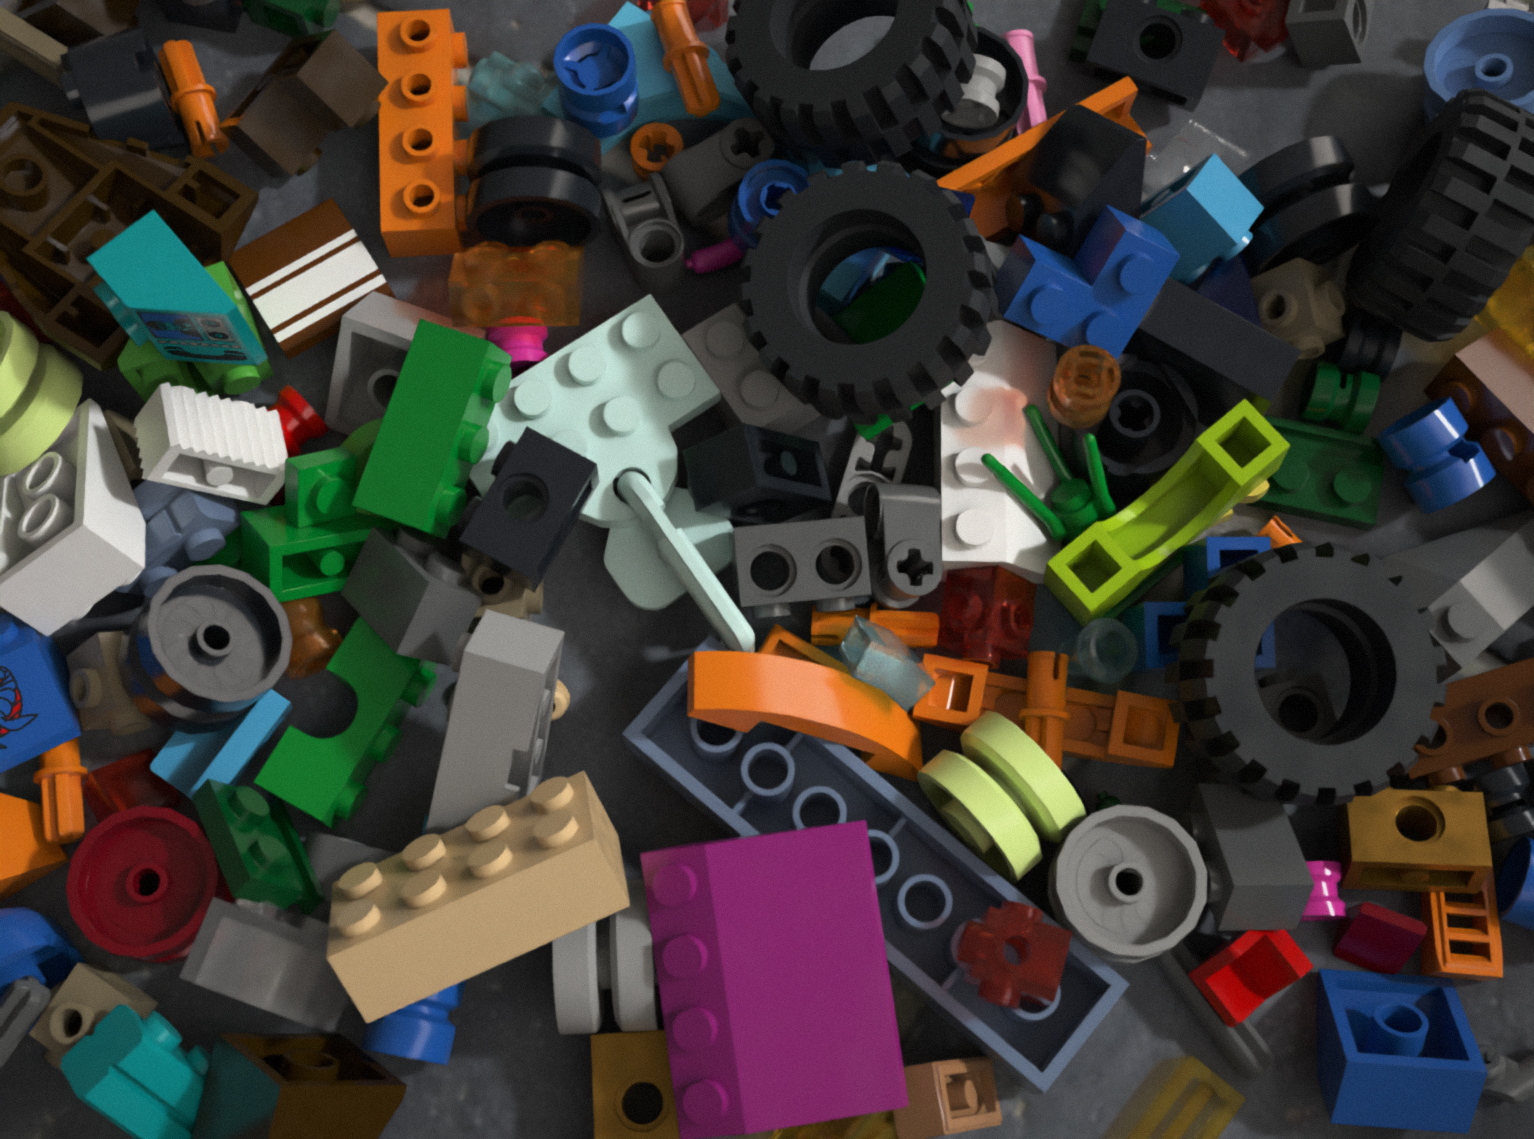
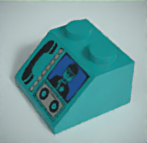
(170, 298)

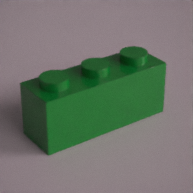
(434, 429)

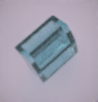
(885, 662)

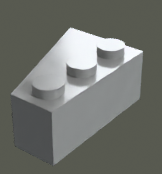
(496, 718)

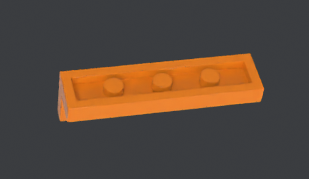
(991, 174)

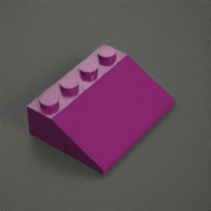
(773, 980)

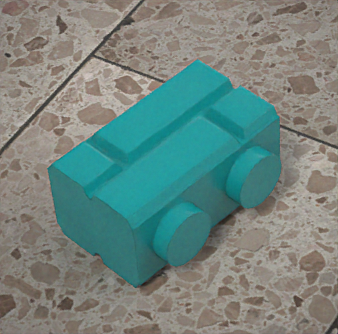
(139, 1075)

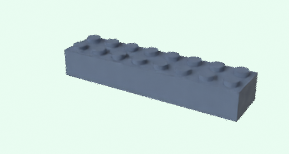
(921, 873)

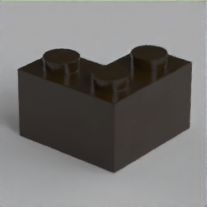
(303, 95)

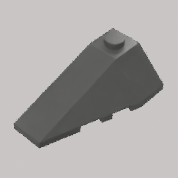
(1471, 584)

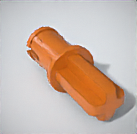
(685, 57)
(192, 98)
(912, 627)
(1046, 702)
(61, 792)

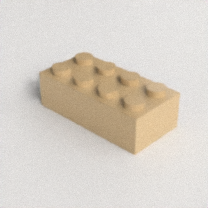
(475, 896)

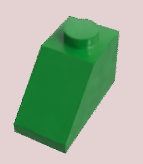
(304, 559)

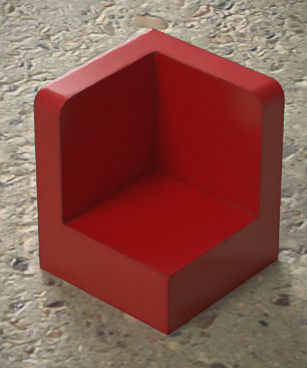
(1249, 971)

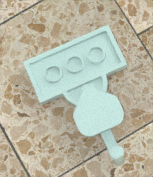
(616, 404)

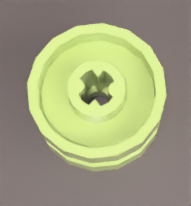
(36, 394)
(1002, 795)

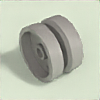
(1154, 858)
(608, 957)

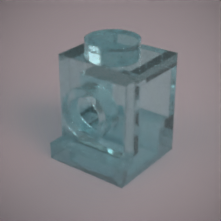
(507, 88)

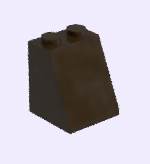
(295, 1089)

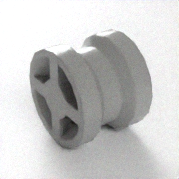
(978, 105)

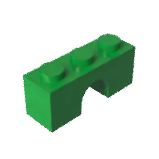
(328, 774)

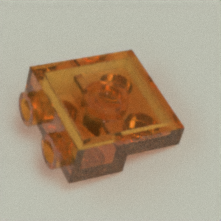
(517, 285)

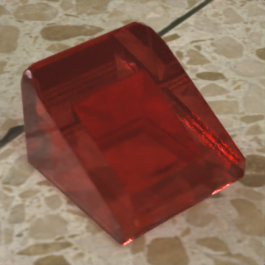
(128, 785)

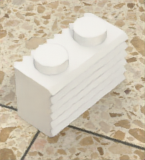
(211, 444)

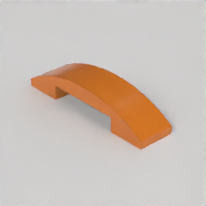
(806, 697)
(1102, 726)

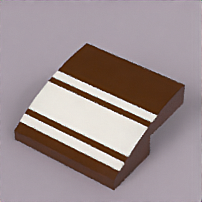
(307, 276)

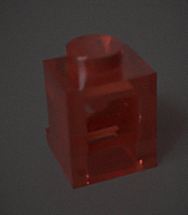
(1249, 24)

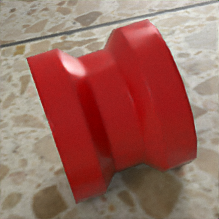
(297, 420)

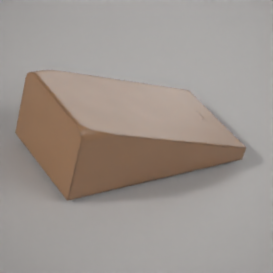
(948, 1098)

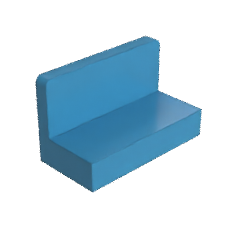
(221, 755)

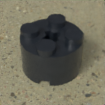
(122, 89)
(1161, 411)

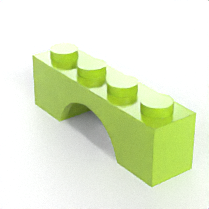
(1195, 493)

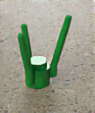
(1074, 501)

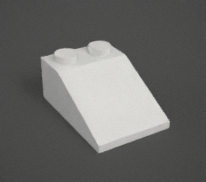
(69, 527)

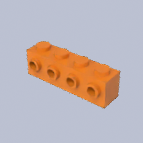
(421, 132)

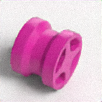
(522, 343)
(1324, 899)

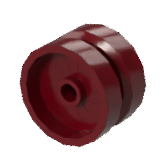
(114, 881)

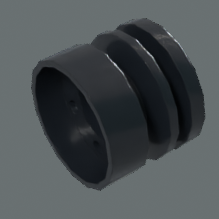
(957, 146)

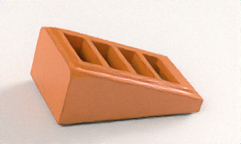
(1485, 936)

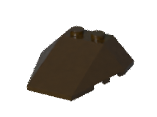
(75, 194)

